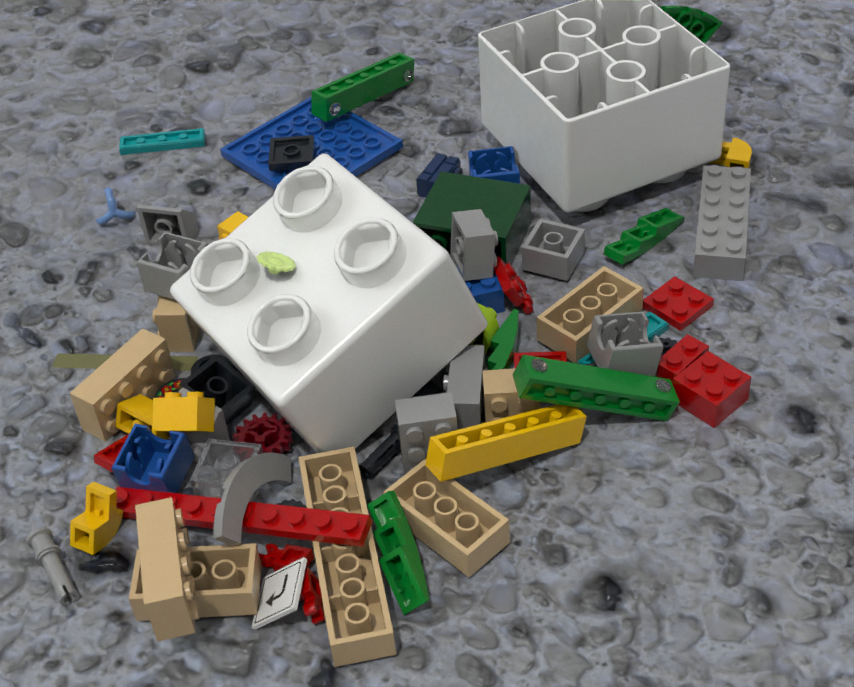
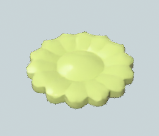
(275, 262)

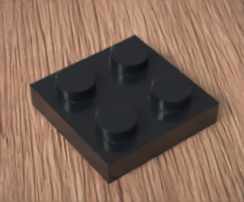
(291, 152)

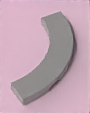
(241, 486)

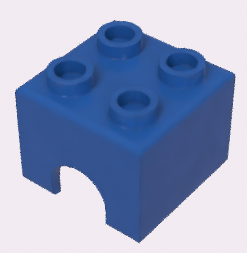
(494, 164)
(153, 462)

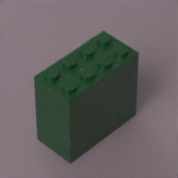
(500, 201)

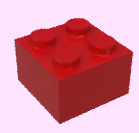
(711, 389)

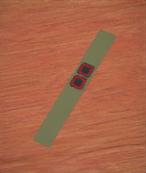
(93, 361)

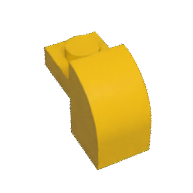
(735, 154)
(99, 522)

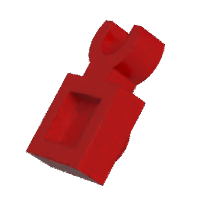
(282, 557)
(312, 597)

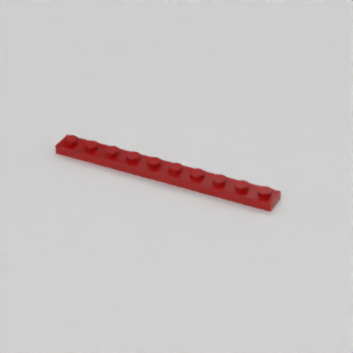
(260, 517)

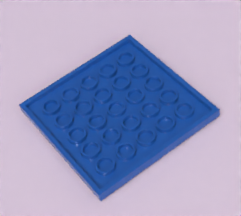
(346, 139)

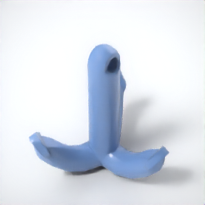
(113, 209)

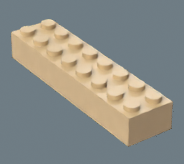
(347, 574)

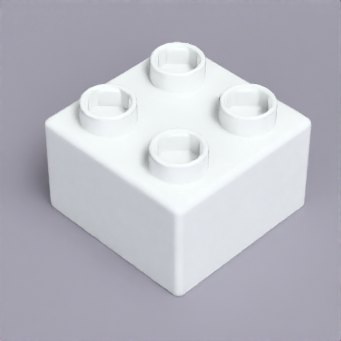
(602, 98)
(354, 321)

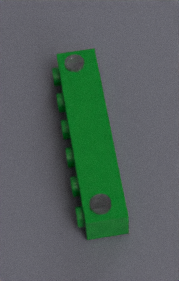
(362, 86)
(594, 388)

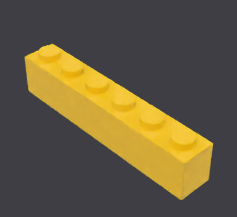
(504, 441)

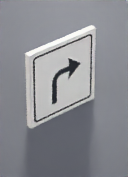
(280, 593)

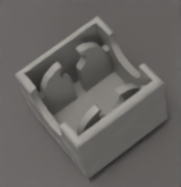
(173, 261)
(623, 344)

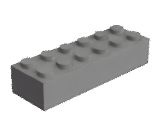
(722, 223)

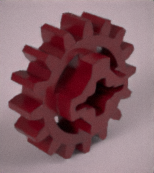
(268, 431)

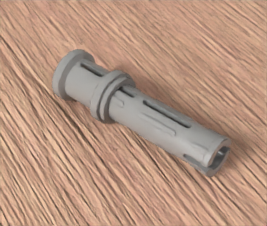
(49, 556)

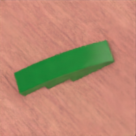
(647, 233)
(505, 343)
(400, 554)

